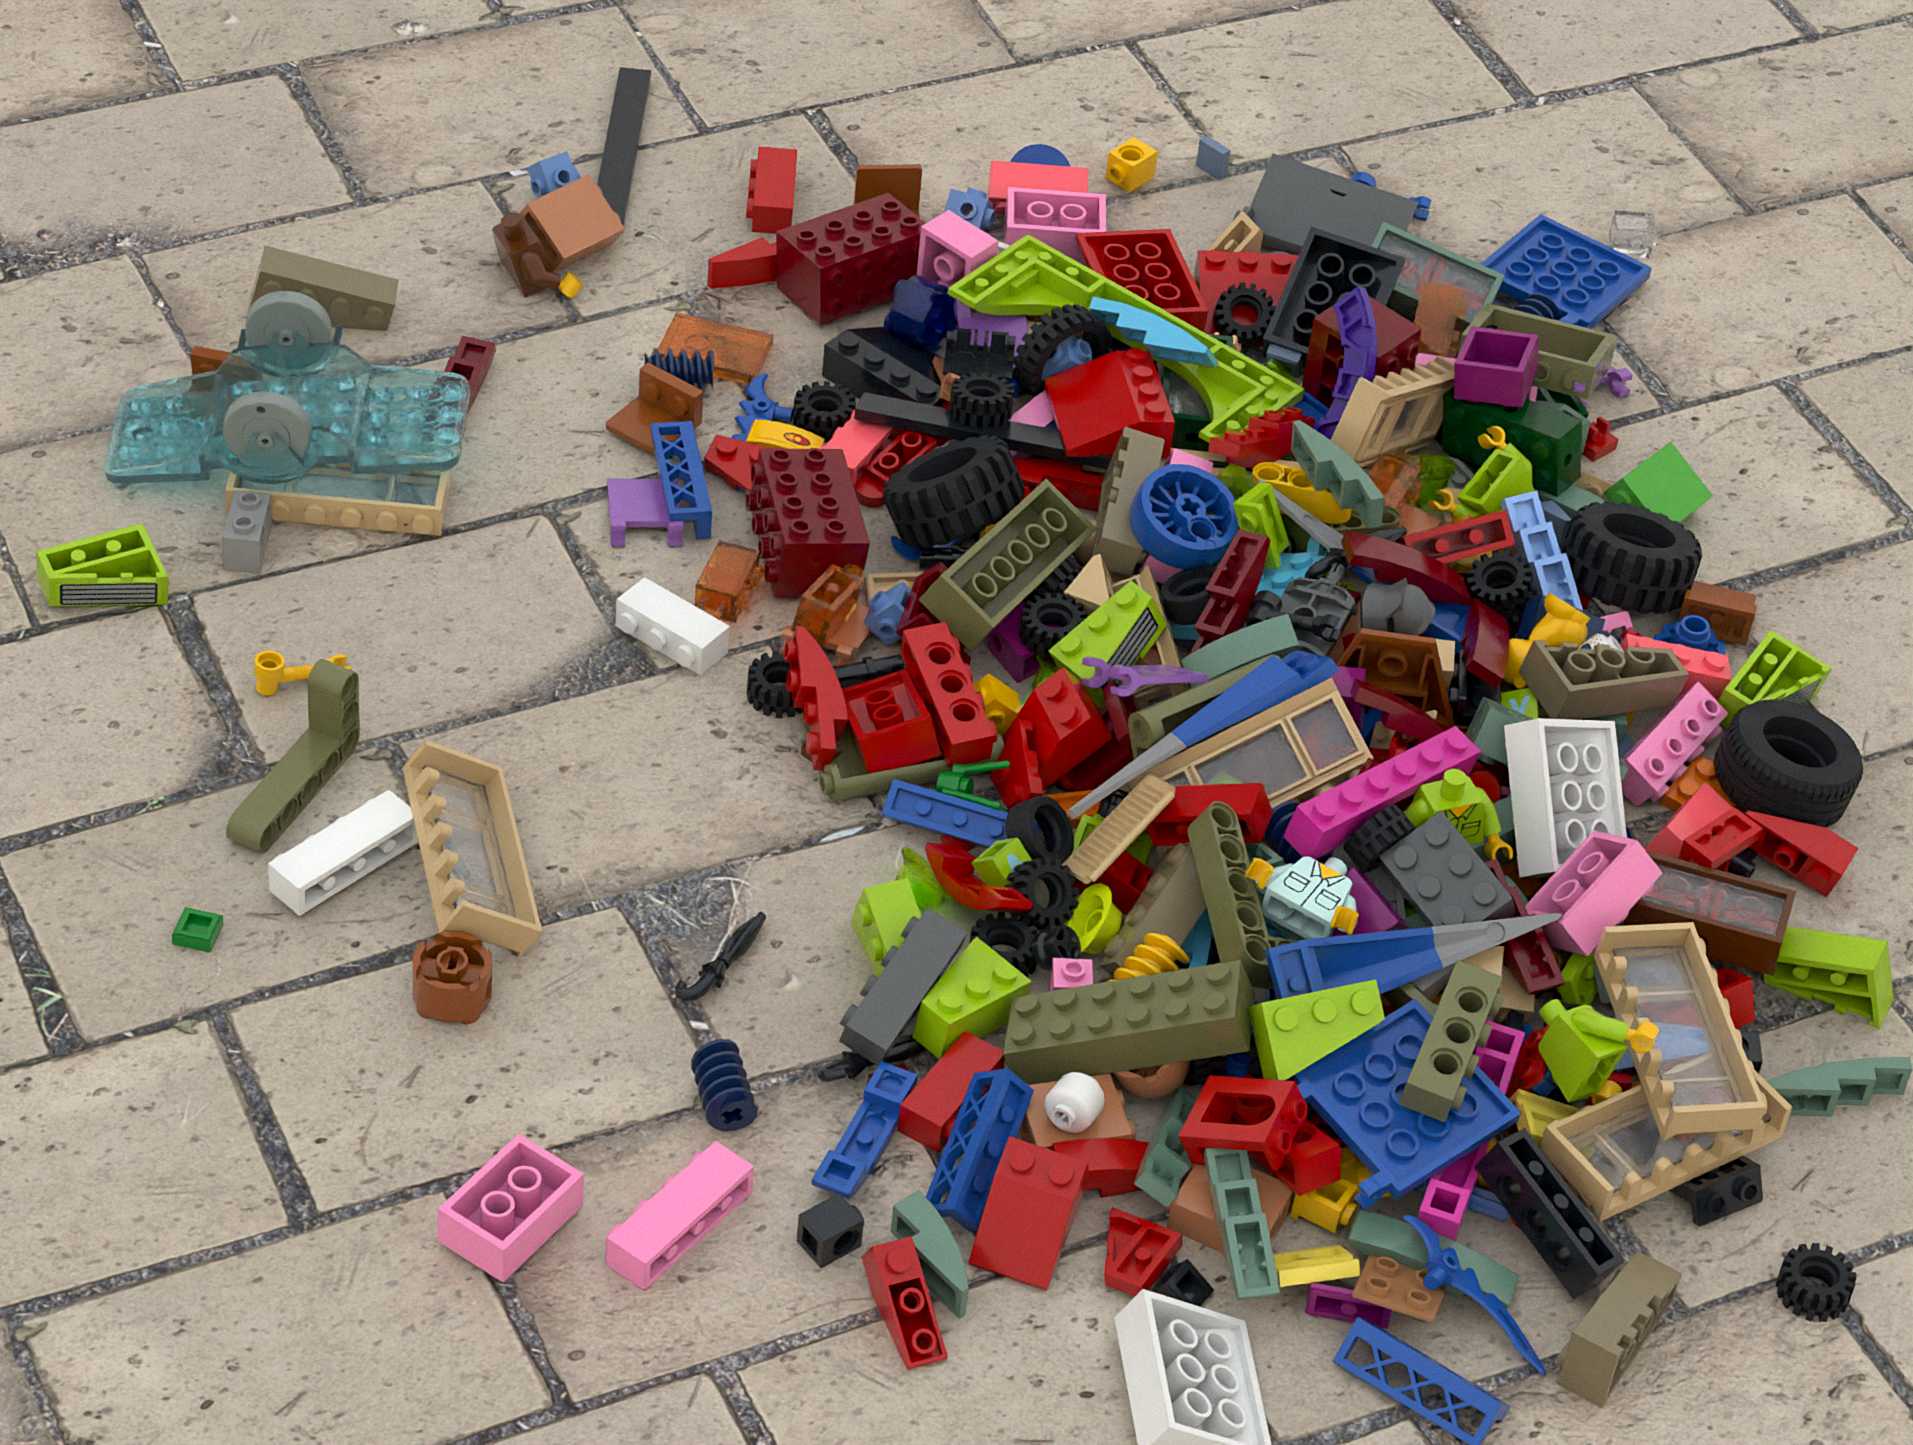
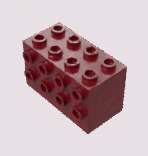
(848, 257)
(804, 516)

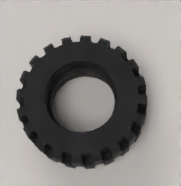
(953, 491)
(1631, 557)

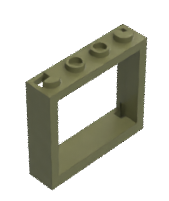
(1565, 350)

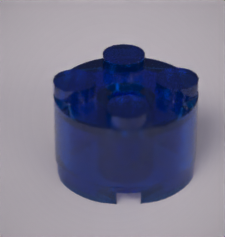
(921, 313)

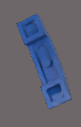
(868, 1132)

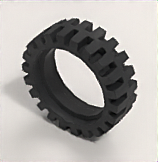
(1049, 335)

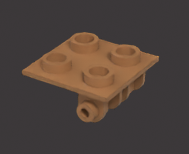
(1398, 1288)

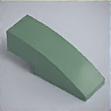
(1243, 647)
(935, 1248)

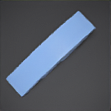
(1538, 544)

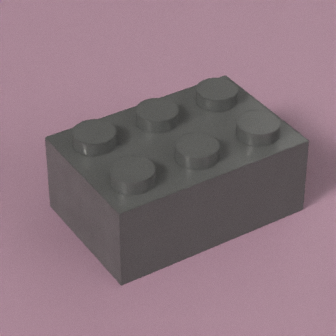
(1445, 876)

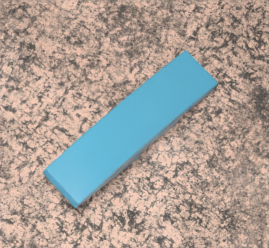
(1158, 335)

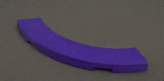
(1360, 353)

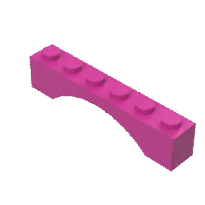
(1334, 815)
(1452, 1188)

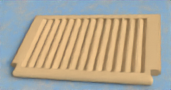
(1120, 828)

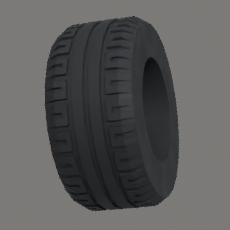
(1788, 763)

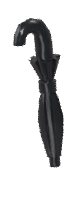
(1338, 555)
(714, 972)
(854, 1063)

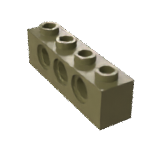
(1426, 1087)

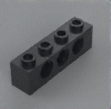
(1549, 1213)

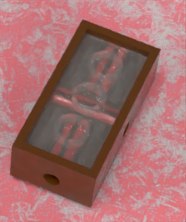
(1733, 914)

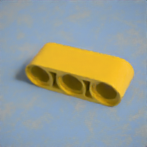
(1296, 486)

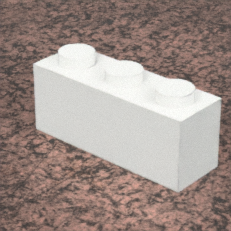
(672, 626)

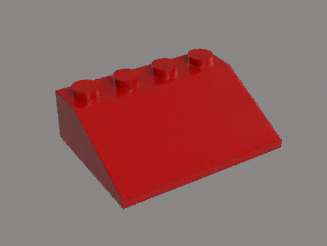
(1149, 267)
(1220, 269)
(1105, 396)

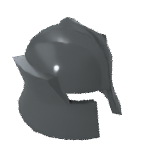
(1397, 608)

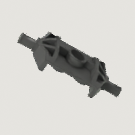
(1318, 598)

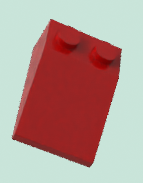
(890, 723)
(1064, 725)
(1029, 1213)

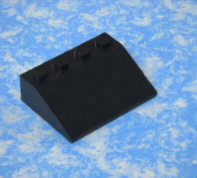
(1320, 278)
(881, 365)

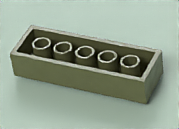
(1007, 564)
(1130, 1023)

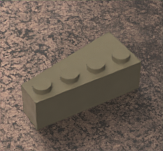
(347, 294)
(1131, 463)
(1601, 680)
(1166, 906)
(1616, 1328)

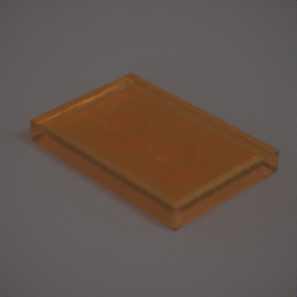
(736, 350)

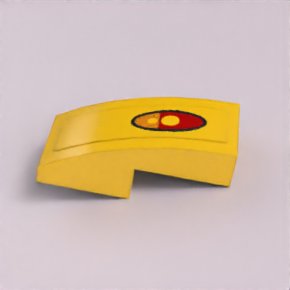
(782, 435)

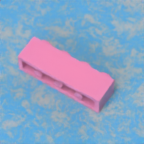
(679, 1215)

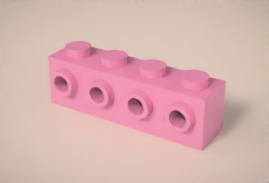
(1670, 743)

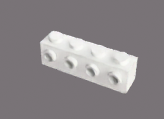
(342, 852)

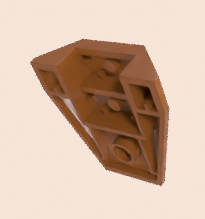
(1404, 666)

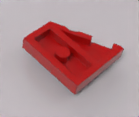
(732, 460)
(1022, 778)
(1137, 1252)

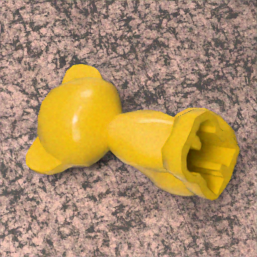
(1559, 625)

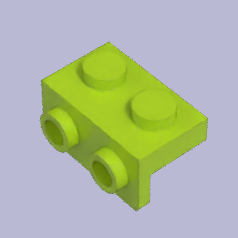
(1260, 514)

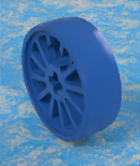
(1170, 524)

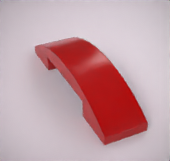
(955, 873)

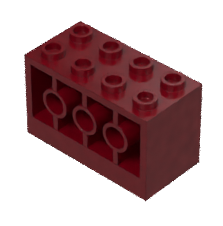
(1396, 349)

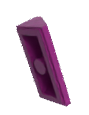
(1340, 1305)

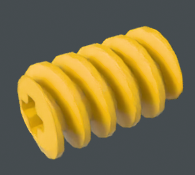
(1153, 957)

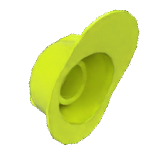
(1095, 919)

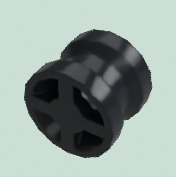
(1059, 943)

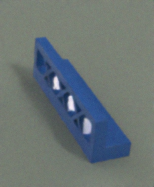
(688, 469)
(946, 814)
(998, 1117)
(1427, 1367)

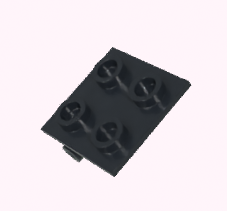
(967, 358)

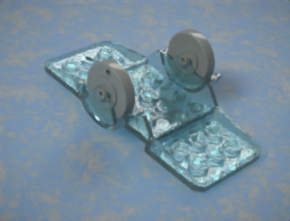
(288, 405)

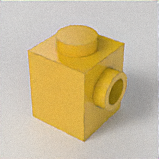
(1000, 702)

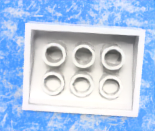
(1561, 789)
(1189, 1374)

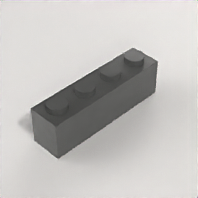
(903, 984)

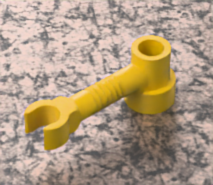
(271, 671)

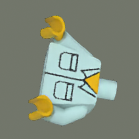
(1307, 896)

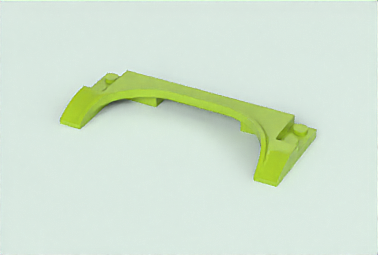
(1038, 278)

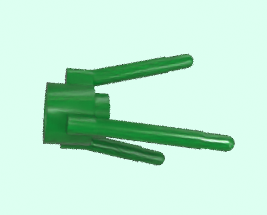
(959, 785)

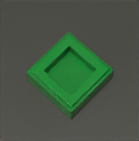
(197, 929)

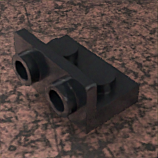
(1468, 692)
(1723, 1190)

